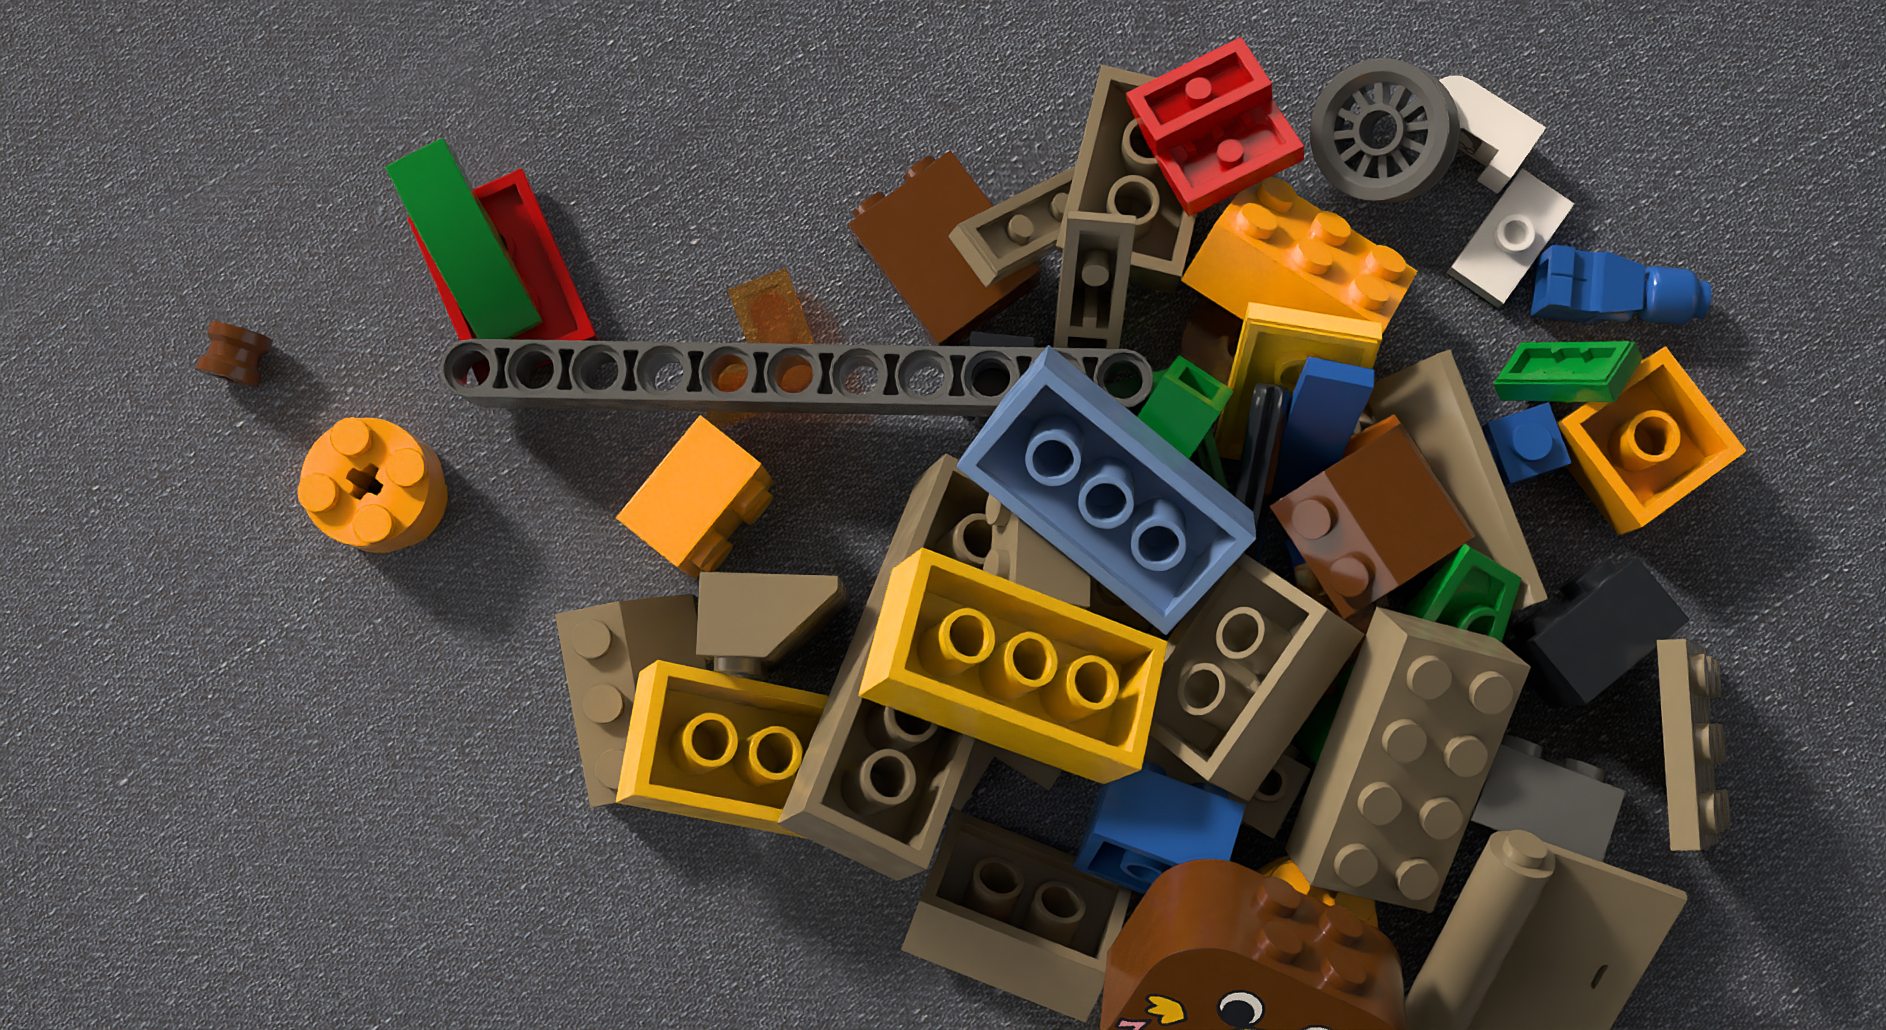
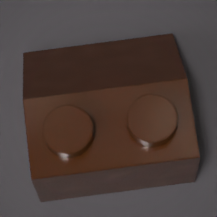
(1372, 521)

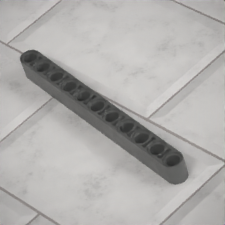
(766, 364)

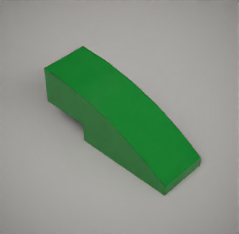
(463, 242)

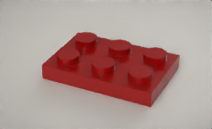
(537, 259)

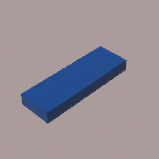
(1320, 420)

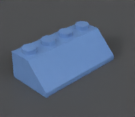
(1108, 491)

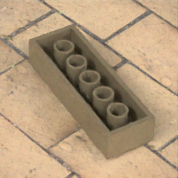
(874, 775)

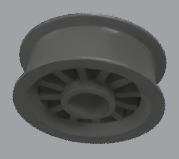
(1352, 87)

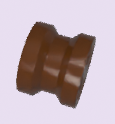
(234, 354)

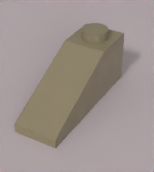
(1093, 280)

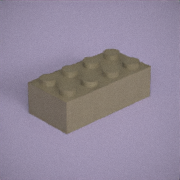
(1405, 760)

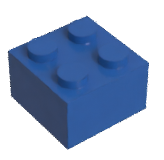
(1153, 824)

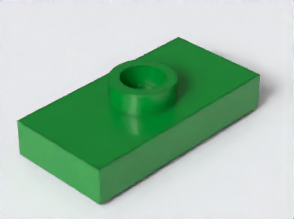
(1568, 371)

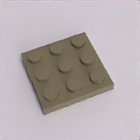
(1691, 744)

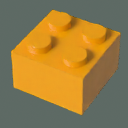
(1647, 445)
(698, 499)

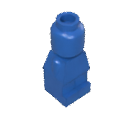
(1611, 288)

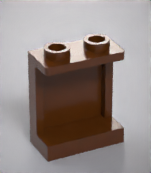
(912, 250)

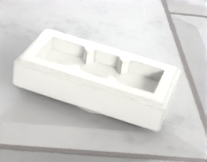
(1510, 238)

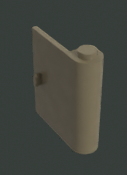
(1535, 937)

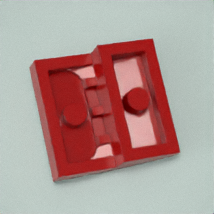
(1215, 126)

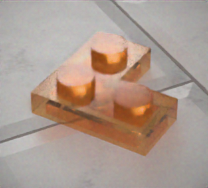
(767, 314)

